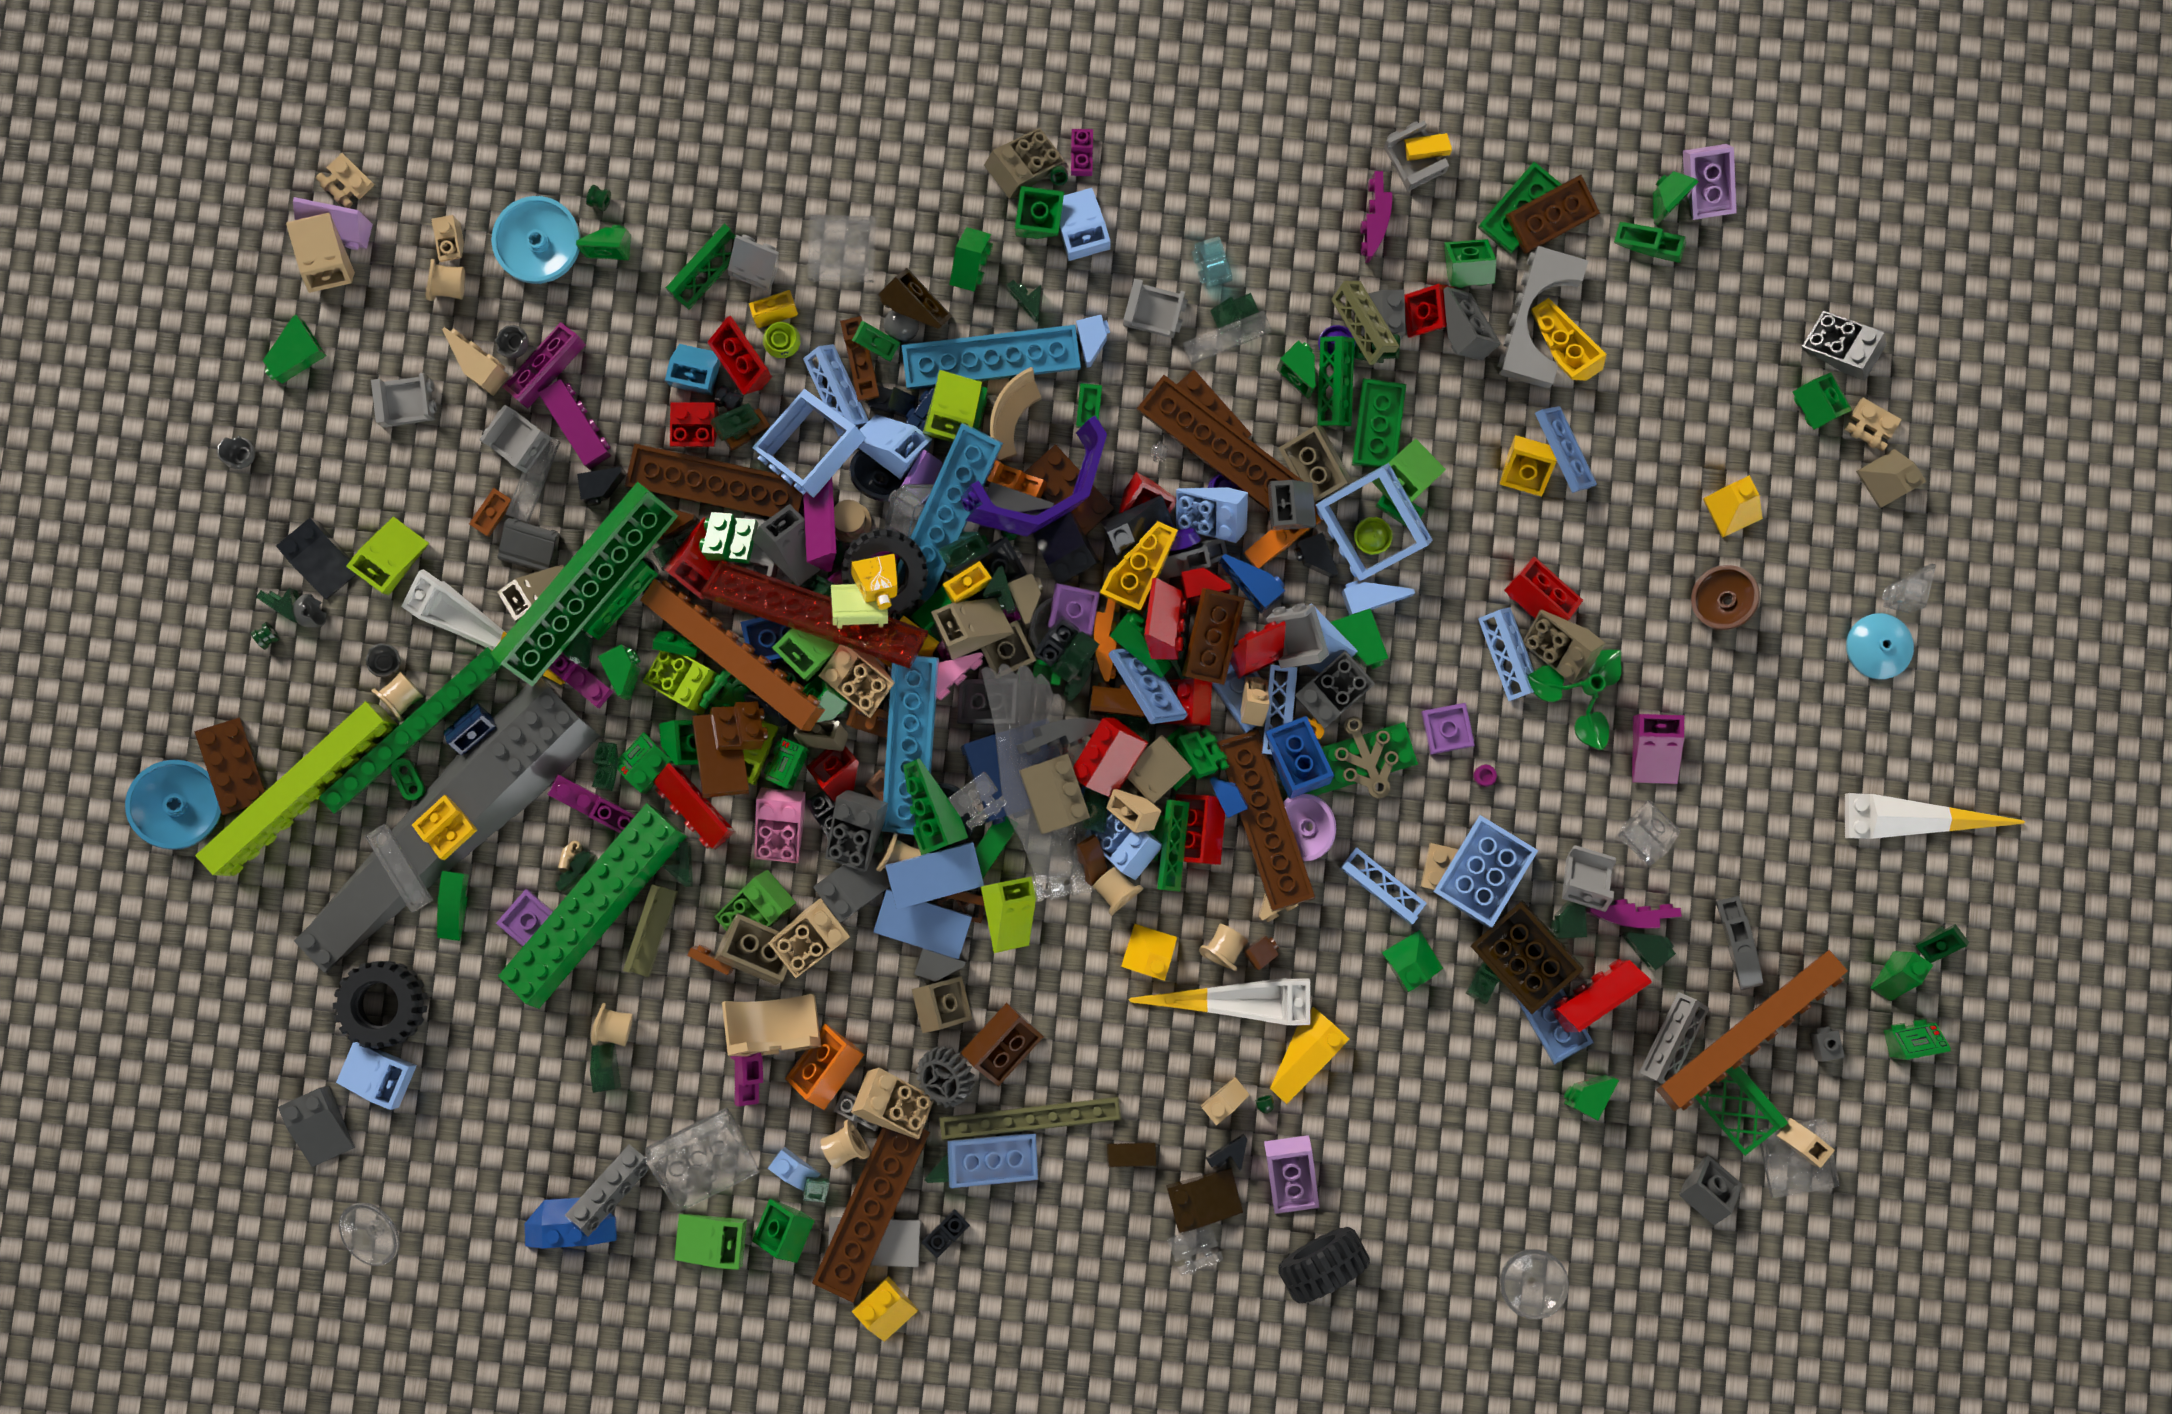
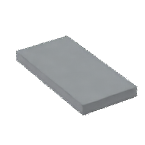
(899, 1245)

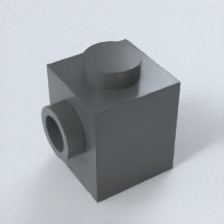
(1826, 1044)

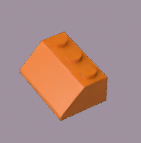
(824, 1069)

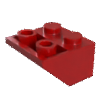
(691, 424)
(1196, 579)
(1196, 700)

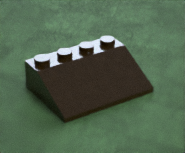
(1527, 957)

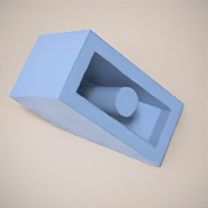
(1092, 337)
(792, 1169)

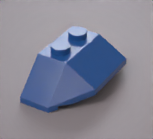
(552, 1229)

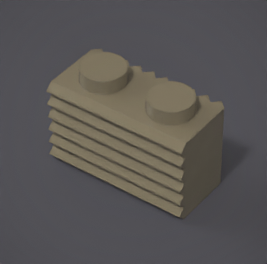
(823, 735)

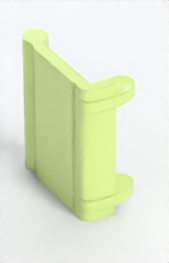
(851, 609)

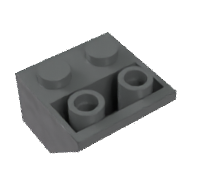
(1291, 505)

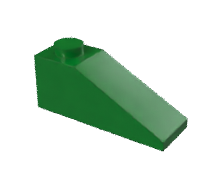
(1131, 636)

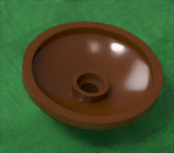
(1722, 584)

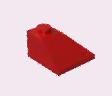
(1425, 310)
(1141, 490)
(834, 771)

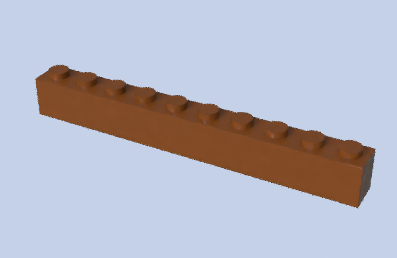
(733, 655)
(1751, 1031)

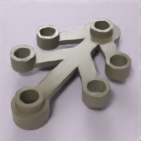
(1368, 760)

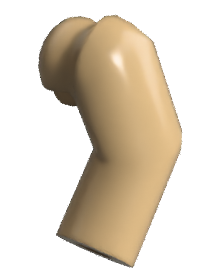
(568, 854)

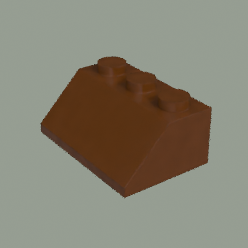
(1114, 701)
(1002, 1044)

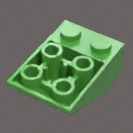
(1414, 469)
(805, 652)
(759, 900)
(711, 1241)

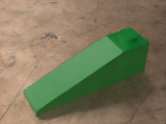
(935, 816)

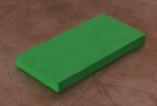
(1528, 187)
(1378, 423)

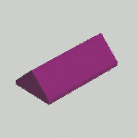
(544, 365)
(820, 528)

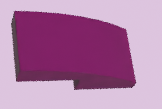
(1081, 152)

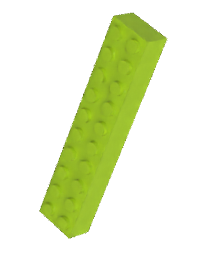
(296, 790)

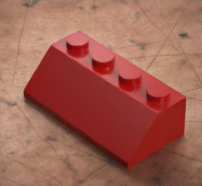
(689, 802)
(1600, 995)

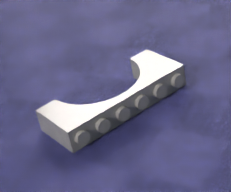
(1521, 357)

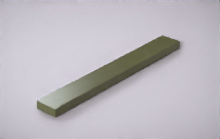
(1030, 1118)

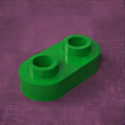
(407, 781)

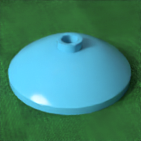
(1866, 646)

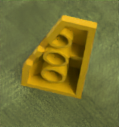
(1568, 343)
(1132, 578)
(1307, 1054)

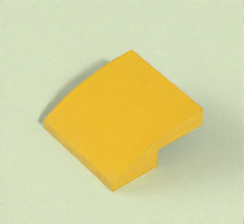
(444, 827)

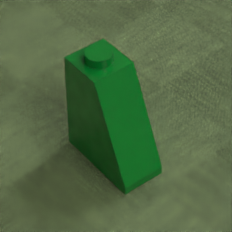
(292, 351)
(1363, 634)
(1901, 974)

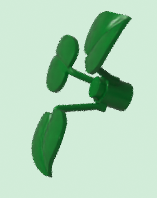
(1605, 671)

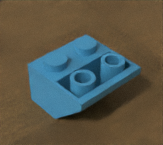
(693, 369)

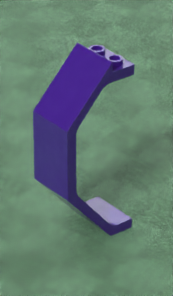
(986, 513)

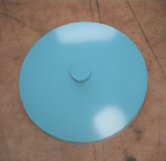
(535, 239)

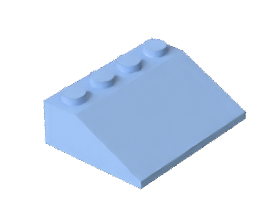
(1485, 871)

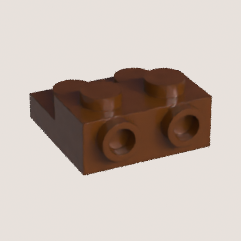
(739, 726)

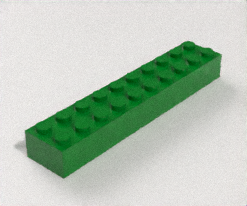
(584, 584)
(592, 906)

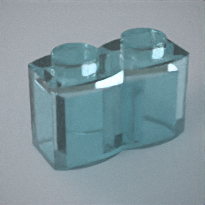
(1212, 262)

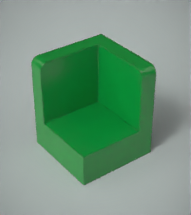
(1042, 668)

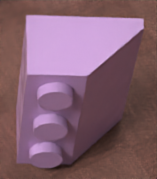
(350, 223)

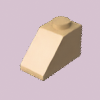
(1133, 811)
(1225, 1101)

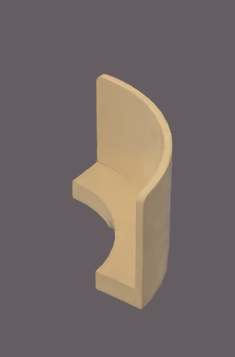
(1009, 406)
(771, 1026)

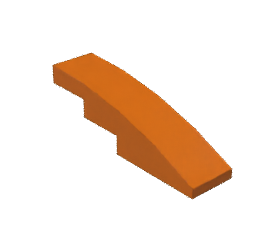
(1016, 480)

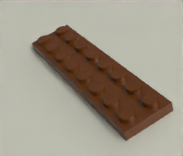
(1213, 440)
(711, 482)
(1266, 822)
(869, 1213)

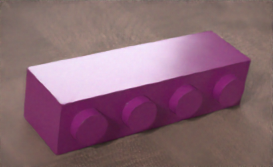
(574, 423)

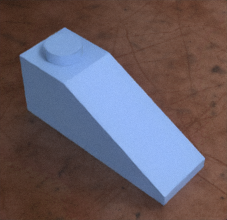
(1371, 595)

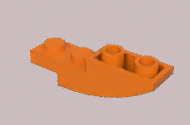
(1275, 543)
(1103, 628)

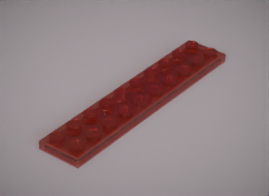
(810, 613)

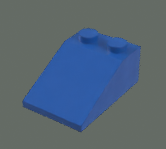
(1255, 583)
(1299, 757)

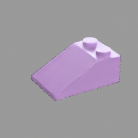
(1716, 176)
(1291, 1174)

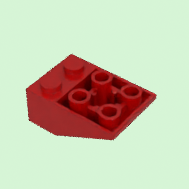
(689, 564)
(1258, 649)

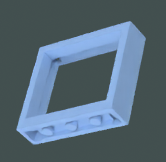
(788, 423)
(1402, 504)

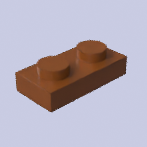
(490, 512)
(702, 954)

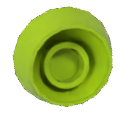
(781, 340)
(1373, 535)

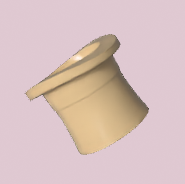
(445, 281)
(851, 520)
(399, 695)
(897, 852)
(1116, 889)
(1224, 947)
(611, 1027)
(844, 1145)

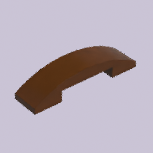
(860, 362)

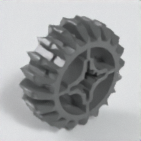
(945, 1076)

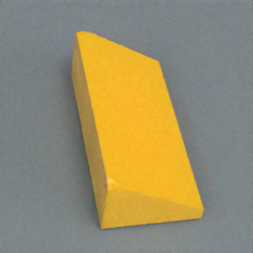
(1427, 147)
(773, 309)
(967, 583)

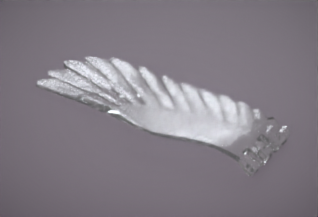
(1018, 706)

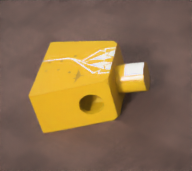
(876, 579)

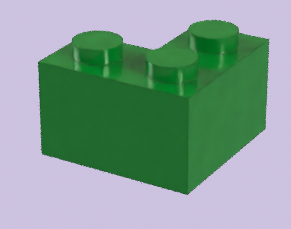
(969, 257)

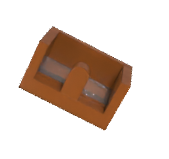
(875, 725)

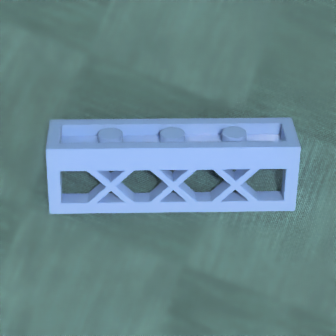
(838, 385)
(1513, 646)
(1288, 700)
(1377, 891)

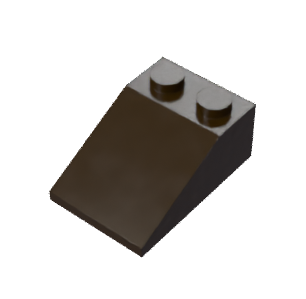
(912, 299)
(1204, 1200)

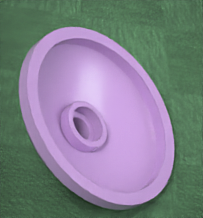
(1313, 810)

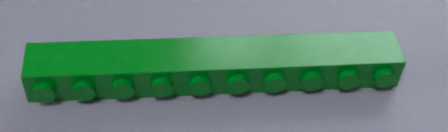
(411, 731)

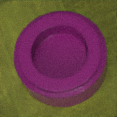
(1485, 775)

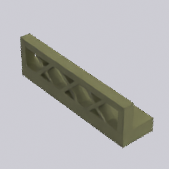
(1367, 316)
(650, 930)

